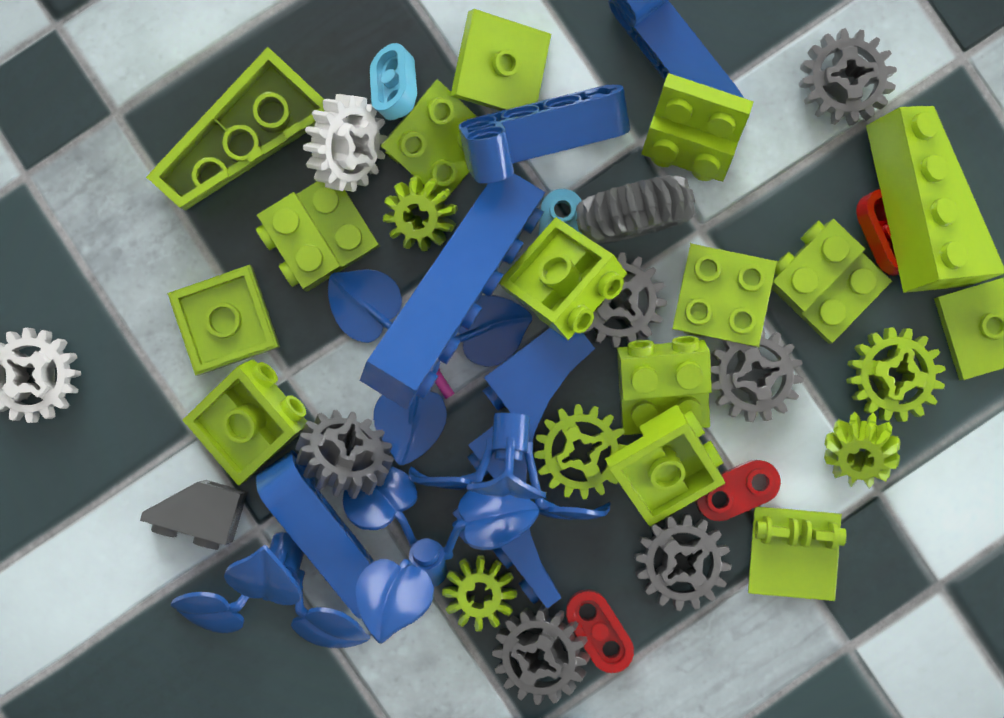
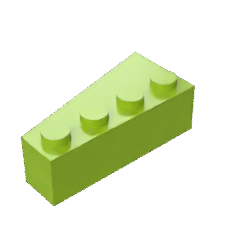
(242, 128)
(929, 204)

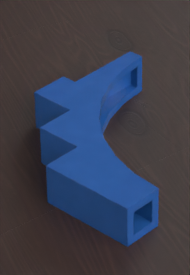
(525, 387)

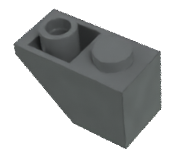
(201, 510)

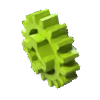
(901, 358)
(571, 432)

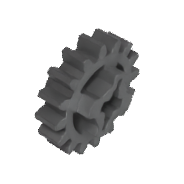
(847, 59)
(633, 315)
(762, 393)
(344, 454)
(698, 548)
(557, 661)

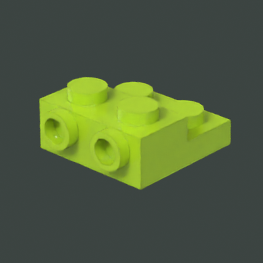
(696, 128)
(315, 234)
(564, 278)
(828, 279)
(660, 377)
(246, 420)
(667, 465)

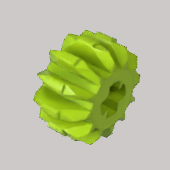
(413, 226)
(879, 452)
(491, 602)

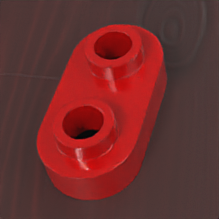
(875, 227)
(740, 492)
(600, 629)

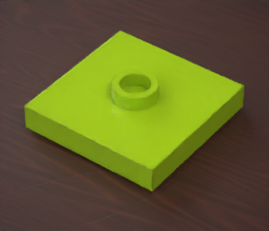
(499, 62)
(223, 320)
(974, 327)

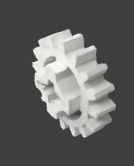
(345, 146)
(44, 362)

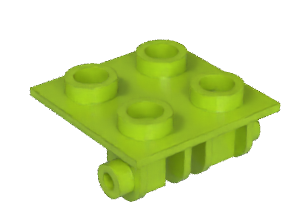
(430, 139)
(724, 295)
(795, 553)

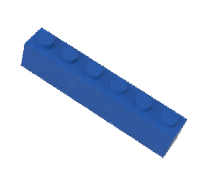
(450, 291)

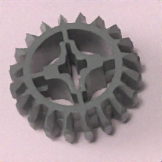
(636, 209)

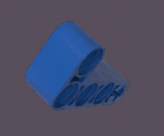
(670, 42)
(541, 128)
(314, 526)

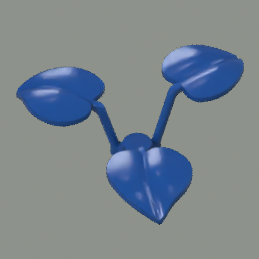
(364, 305)
(510, 443)
(277, 578)
(398, 595)

